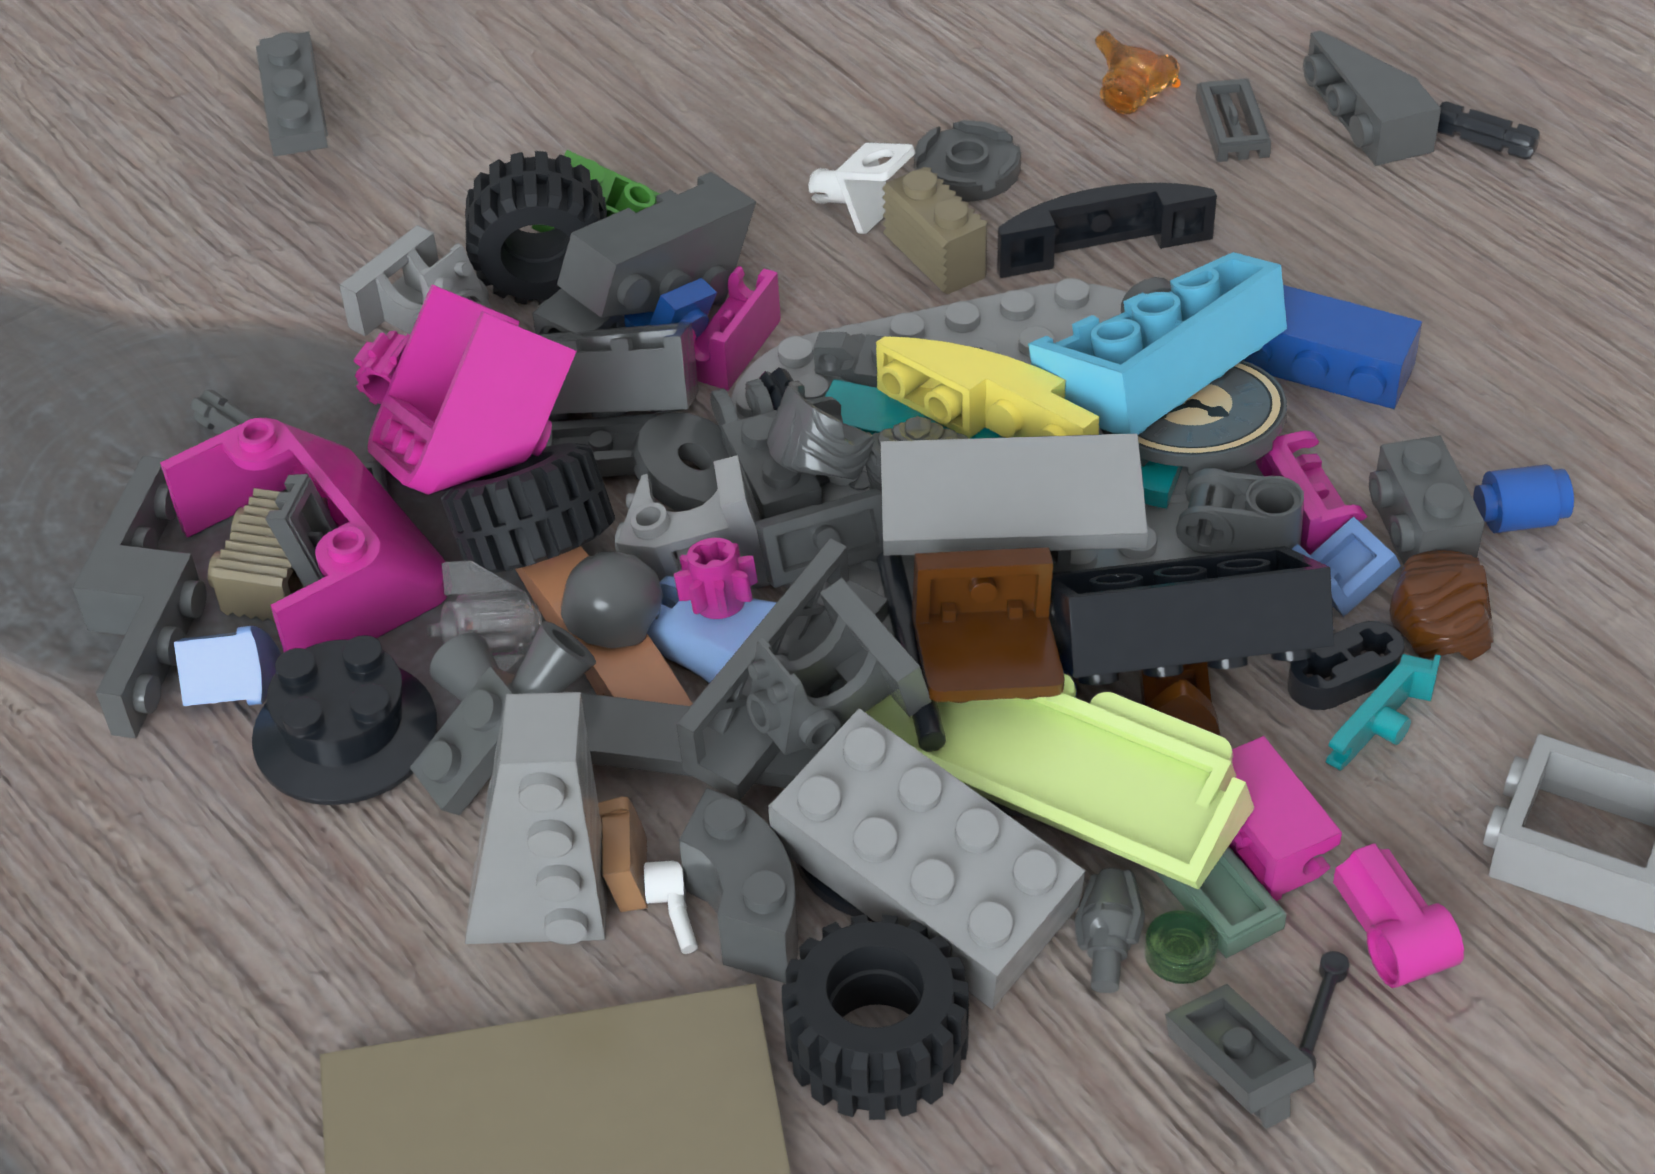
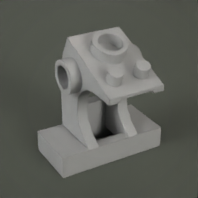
(373, 299)
(663, 536)

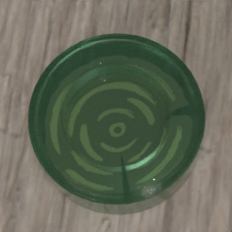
(1181, 946)

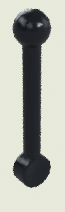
(1333, 969)

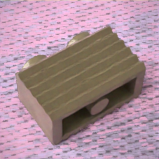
(936, 229)
(252, 566)

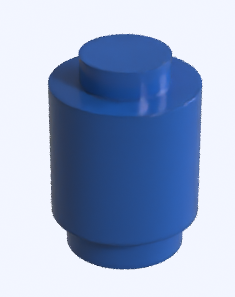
(1524, 498)

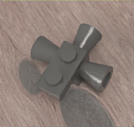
(464, 748)

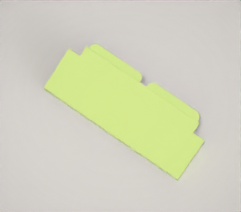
(1096, 772)

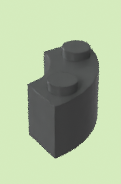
(748, 881)

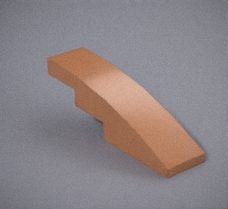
(619, 672)

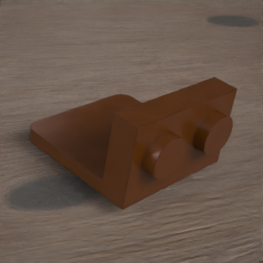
(986, 624)

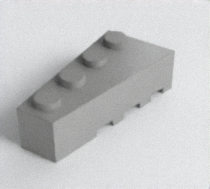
(540, 830)

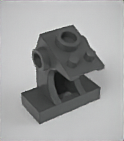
(856, 651)

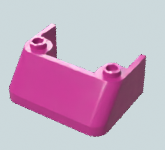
(466, 395)
(374, 562)

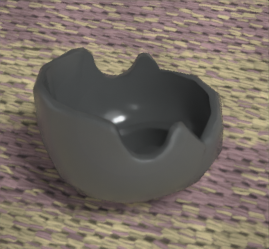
(611, 599)

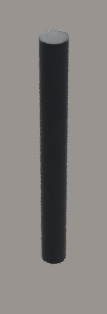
(897, 590)

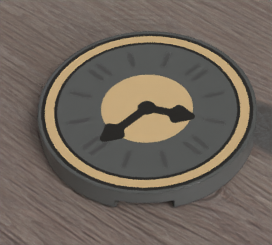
(1220, 425)

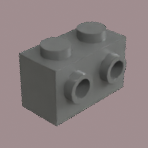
(1424, 499)

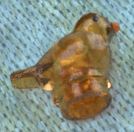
(1133, 74)

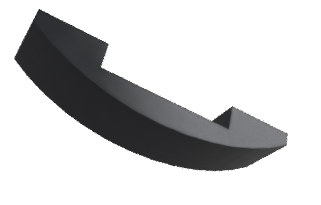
(1101, 216)

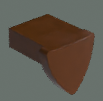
(1182, 696)

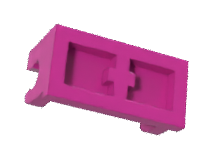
(737, 329)
(1323, 507)
(1285, 823)

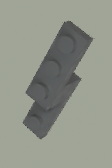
(291, 93)
(138, 594)

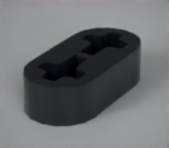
(1350, 671)

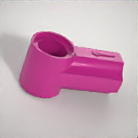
(1402, 931)

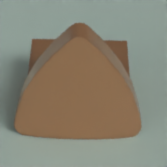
(623, 853)

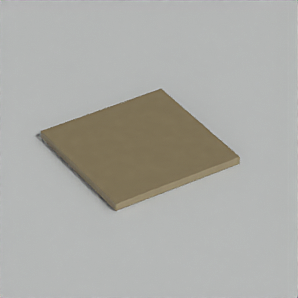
(574, 1093)

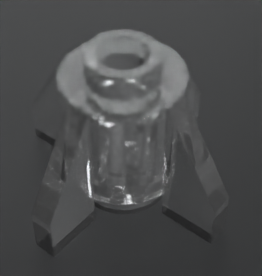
(489, 608)

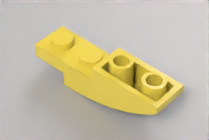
(978, 390)

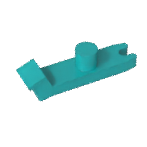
(1379, 715)

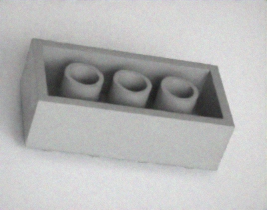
(926, 848)

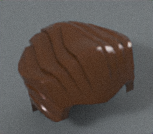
(1443, 605)

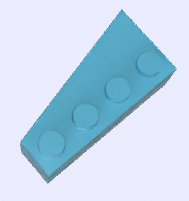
(1167, 342)

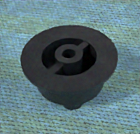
(341, 723)

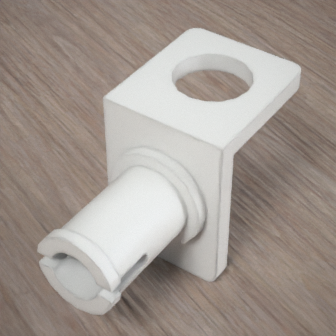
(861, 182)

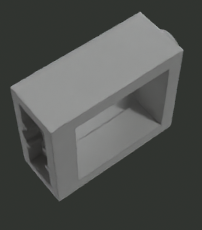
(1560, 867)

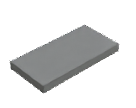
(1012, 494)

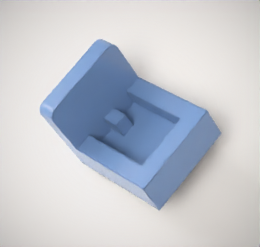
(1356, 564)

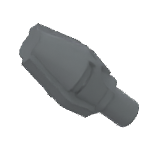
(1109, 924)

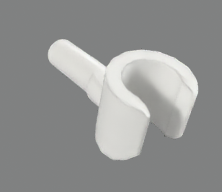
(666, 884)

